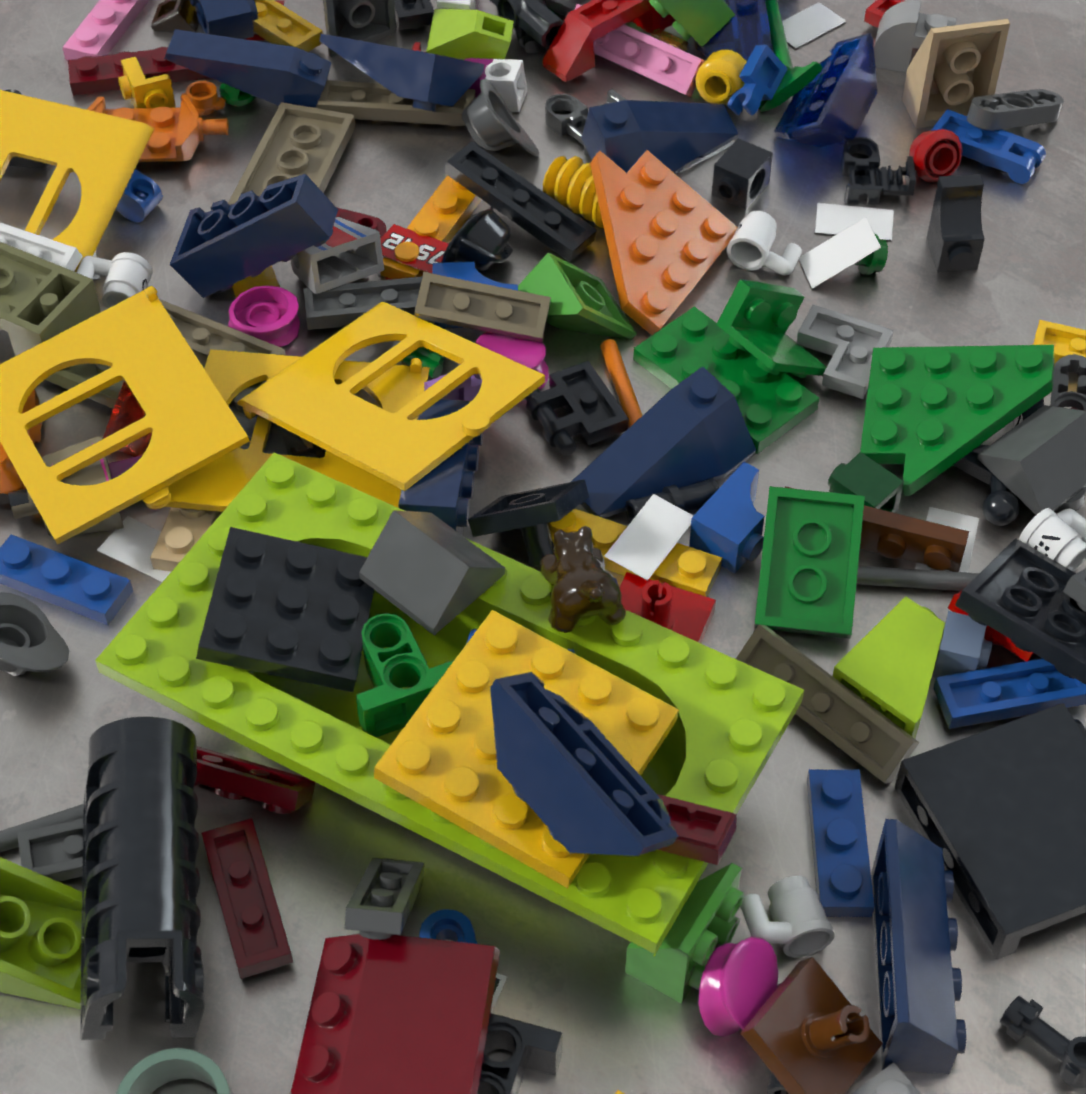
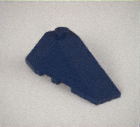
(255, 67)
(668, 130)

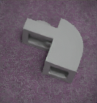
(903, 30)

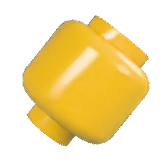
(719, 76)

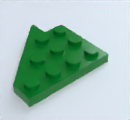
(947, 400)

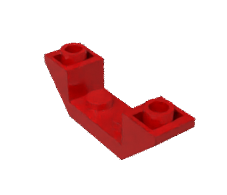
(573, 45)

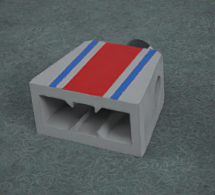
(344, 258)

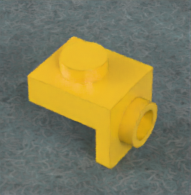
(145, 92)

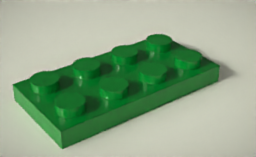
(766, 400)

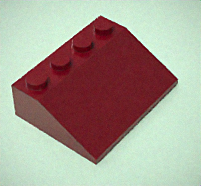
(397, 1017)

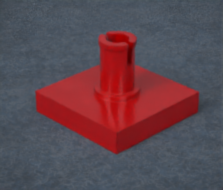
(668, 605)

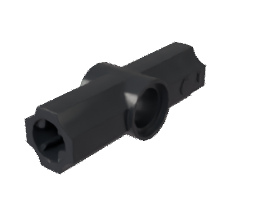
(532, 18)

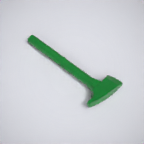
(794, 78)

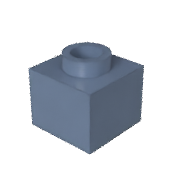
(961, 646)

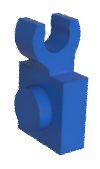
(761, 78)

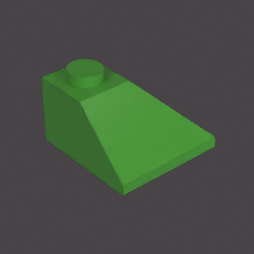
(577, 299)

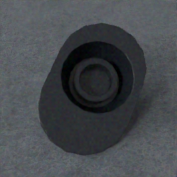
(480, 241)

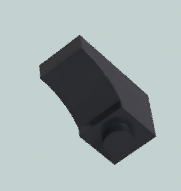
(956, 223)

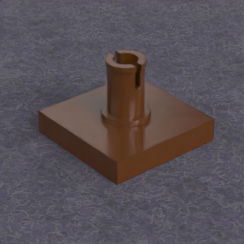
(812, 1034)

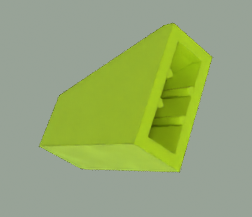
(895, 663)

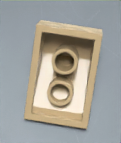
(953, 69)

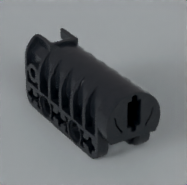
(140, 870)

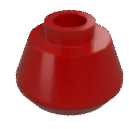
(936, 154)

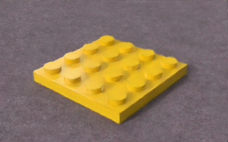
(449, 747)

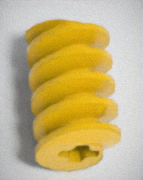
(573, 187)

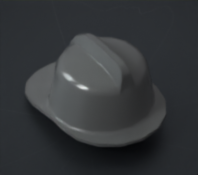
(492, 122)
(28, 638)

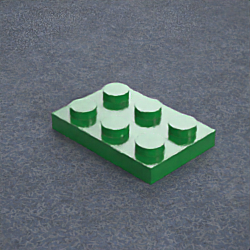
(810, 562)

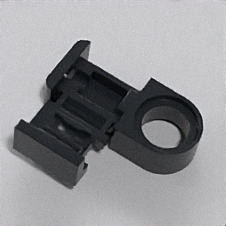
(869, 180)

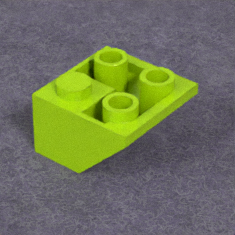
(469, 34)

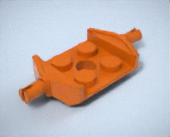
(175, 129)

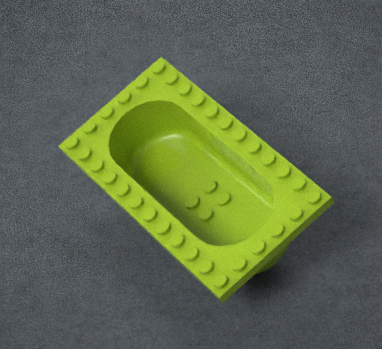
(710, 757)

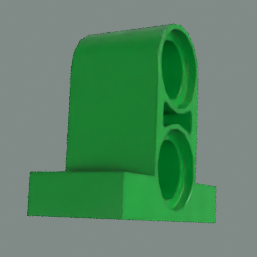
(390, 669)

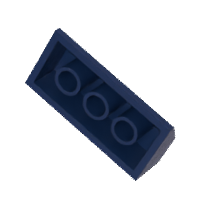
(914, 953)

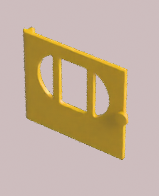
(76, 140)
(234, 371)
(180, 402)
(382, 442)

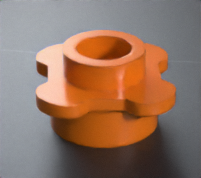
(204, 97)

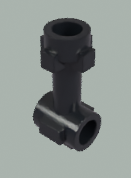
(1024, 1020)

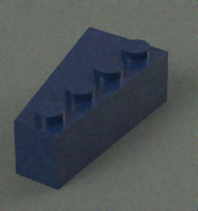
(252, 234)
(450, 484)

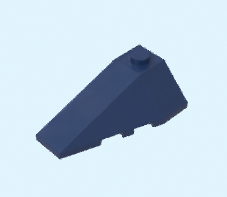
(409, 73)
(678, 442)

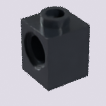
(741, 173)

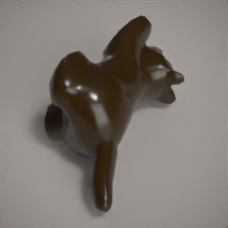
(580, 582)

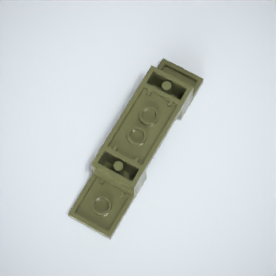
(43, 301)

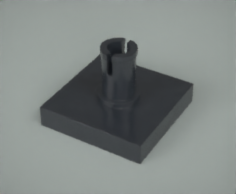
(531, 513)

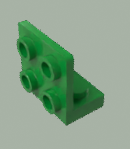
(758, 323)

